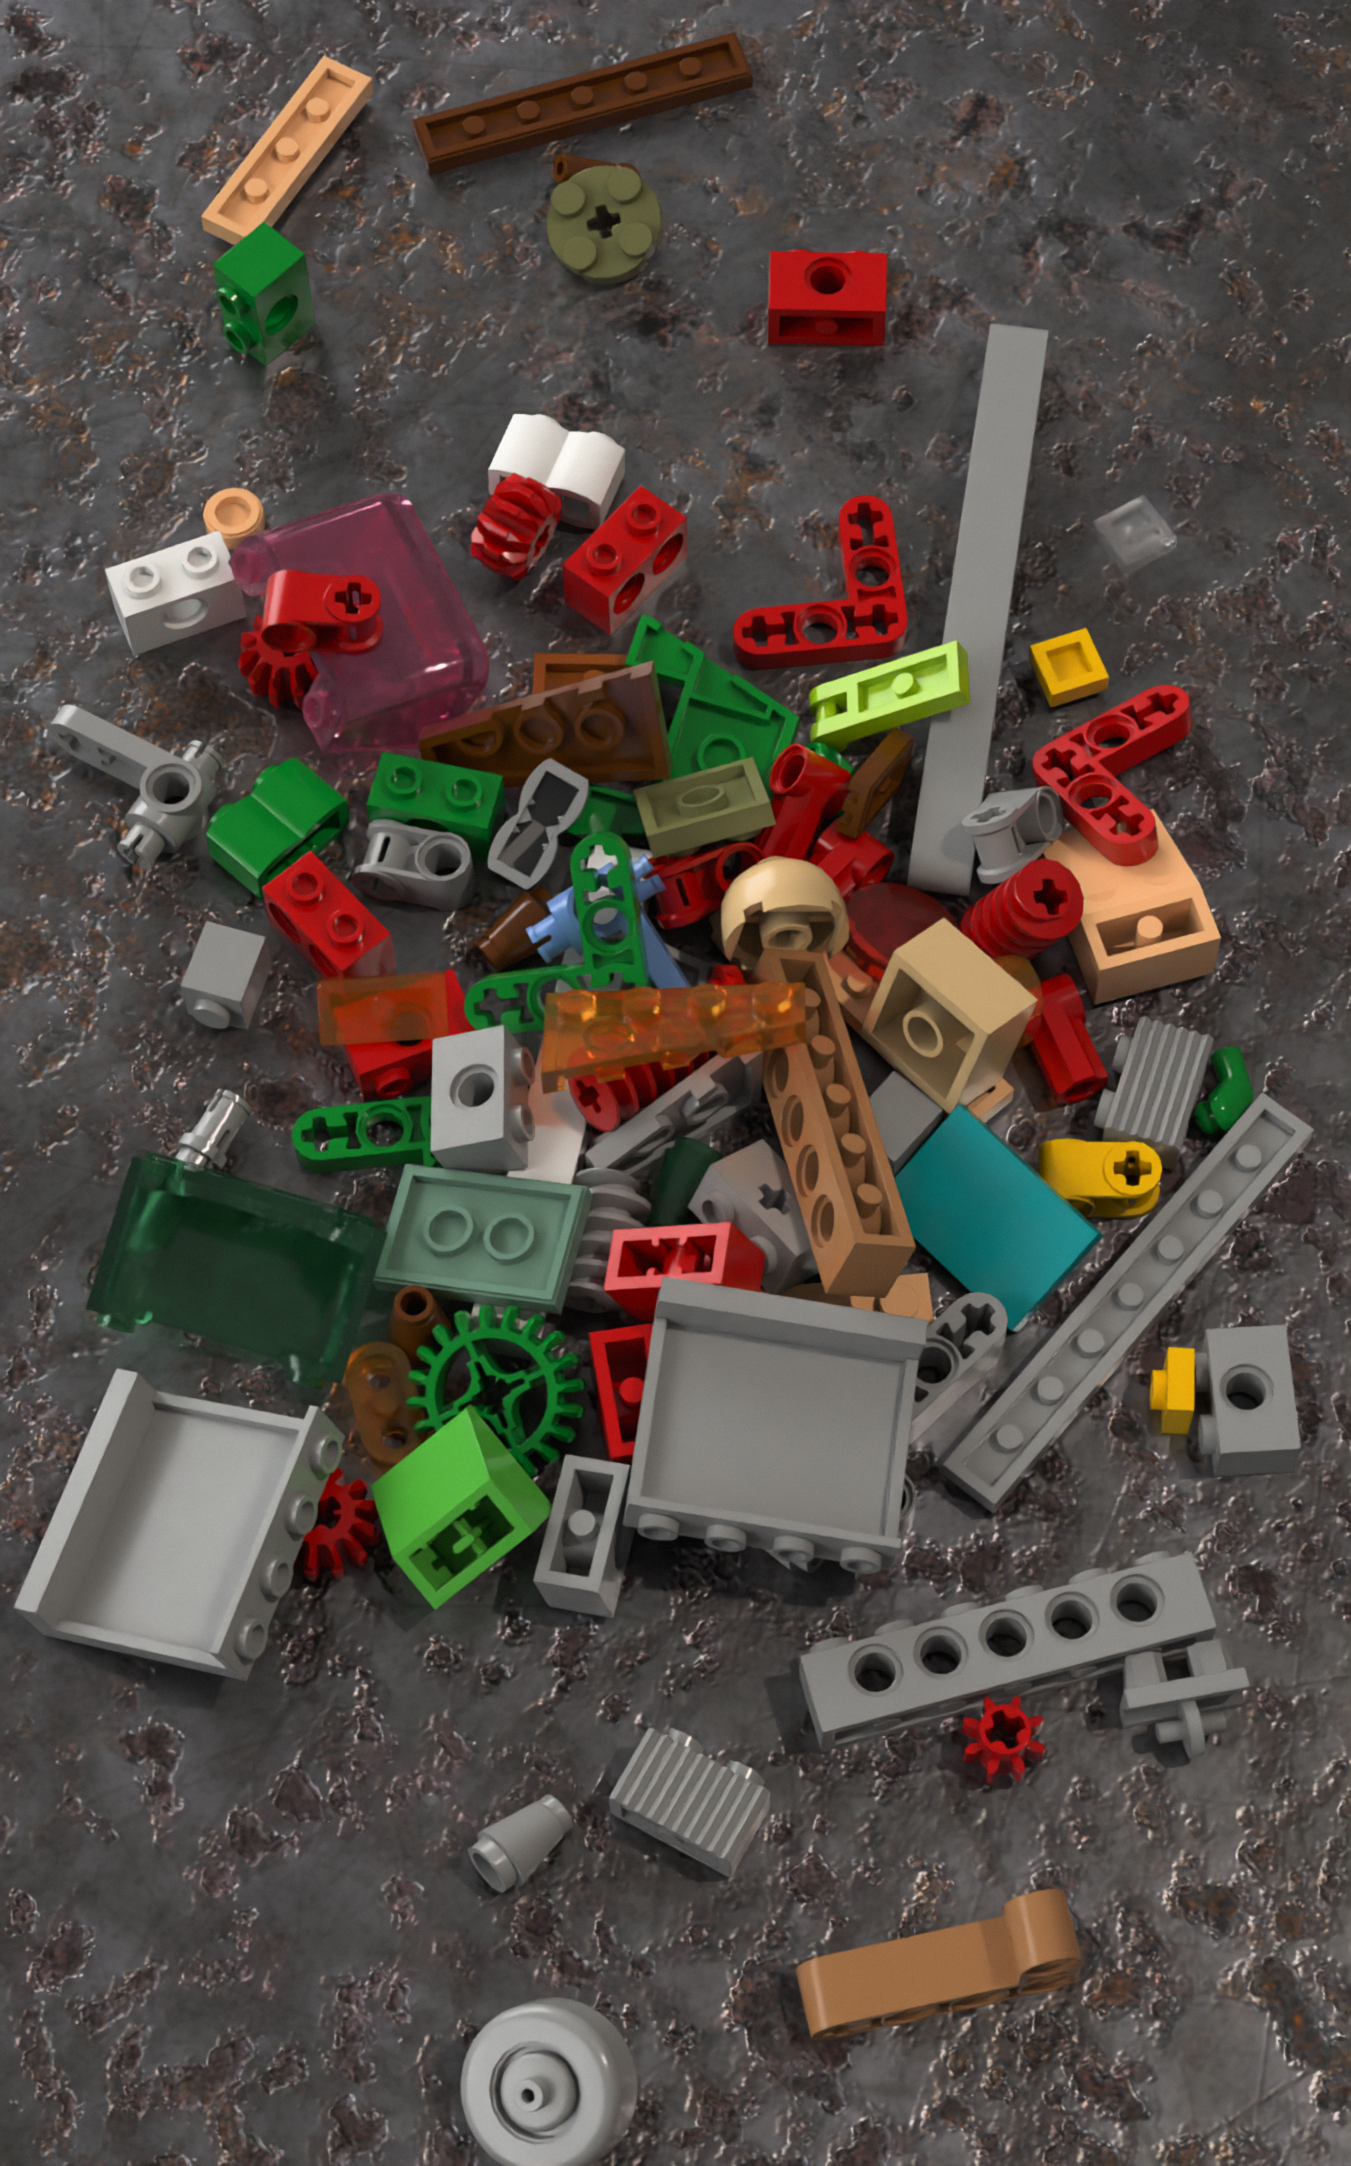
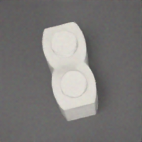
(574, 465)

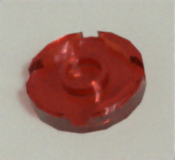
(885, 919)

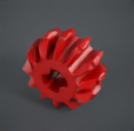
(515, 526)
(275, 672)
(353, 1528)

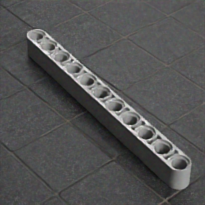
(980, 605)

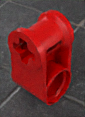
(317, 612)
(697, 881)

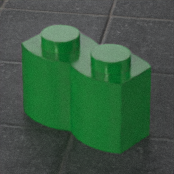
(276, 824)

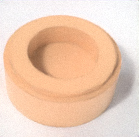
(235, 514)

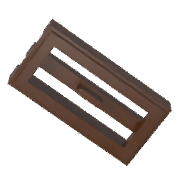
(876, 783)

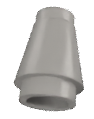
(519, 1843)

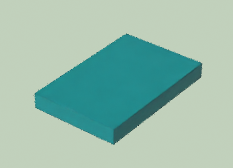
(992, 1216)

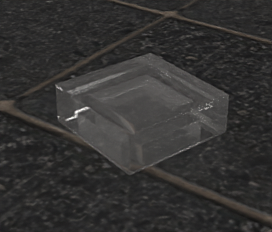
(1134, 534)

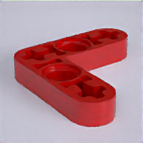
(861, 606)
(1150, 725)

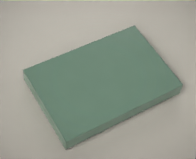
(484, 1237)

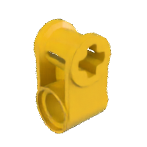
(1094, 1176)

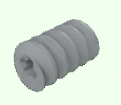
(611, 1209)

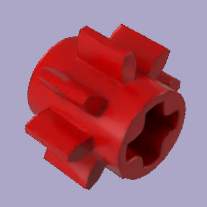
(1011, 1723)

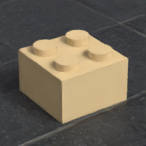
(947, 1016)

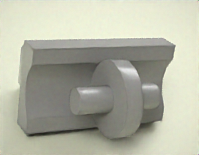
(1209, 1689)

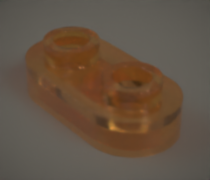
(385, 1409)

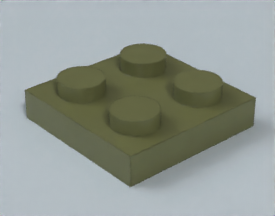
(704, 809)

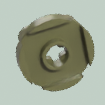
(633, 240)

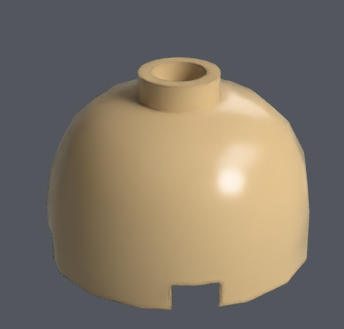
(782, 907)

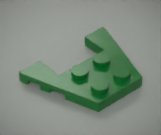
(714, 725)

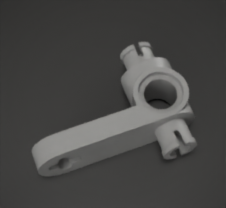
(152, 771)

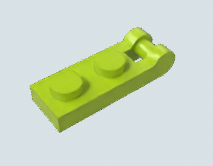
(890, 695)

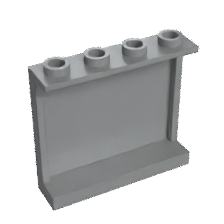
(775, 1425)
(179, 1528)

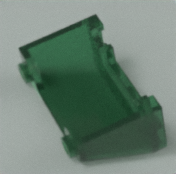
(237, 1265)

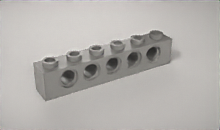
(850, 1714)

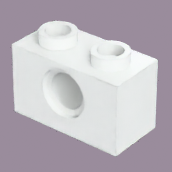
(175, 593)

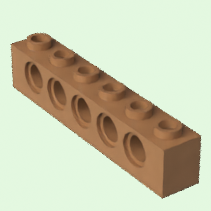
(833, 1140)

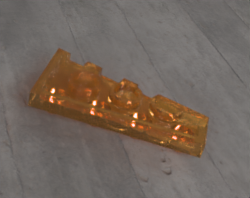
(669, 1025)

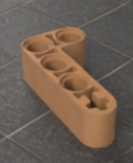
(943, 1970)

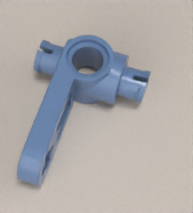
(565, 931)

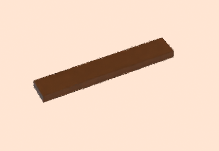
(582, 103)

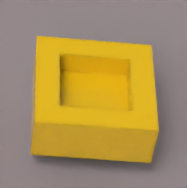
(1068, 667)
(1174, 1390)

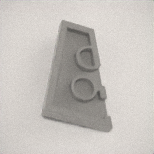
(689, 1109)

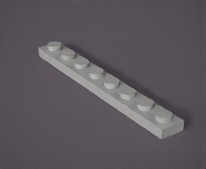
(1126, 1303)

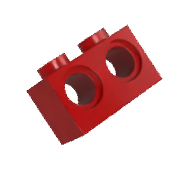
(625, 560)
(327, 922)

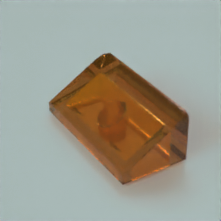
(382, 1007)

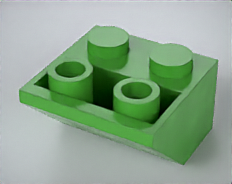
(456, 1507)

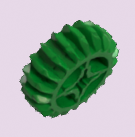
(484, 1364)

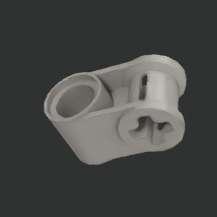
(1013, 830)
(404, 865)

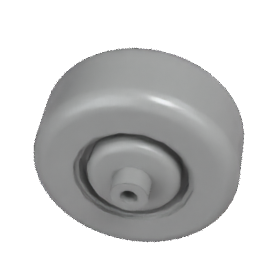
(549, 2085)

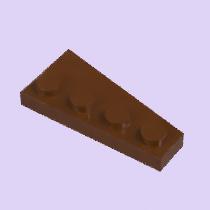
(596, 727)

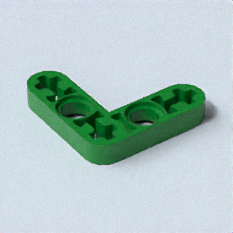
(599, 956)
(413, 1147)

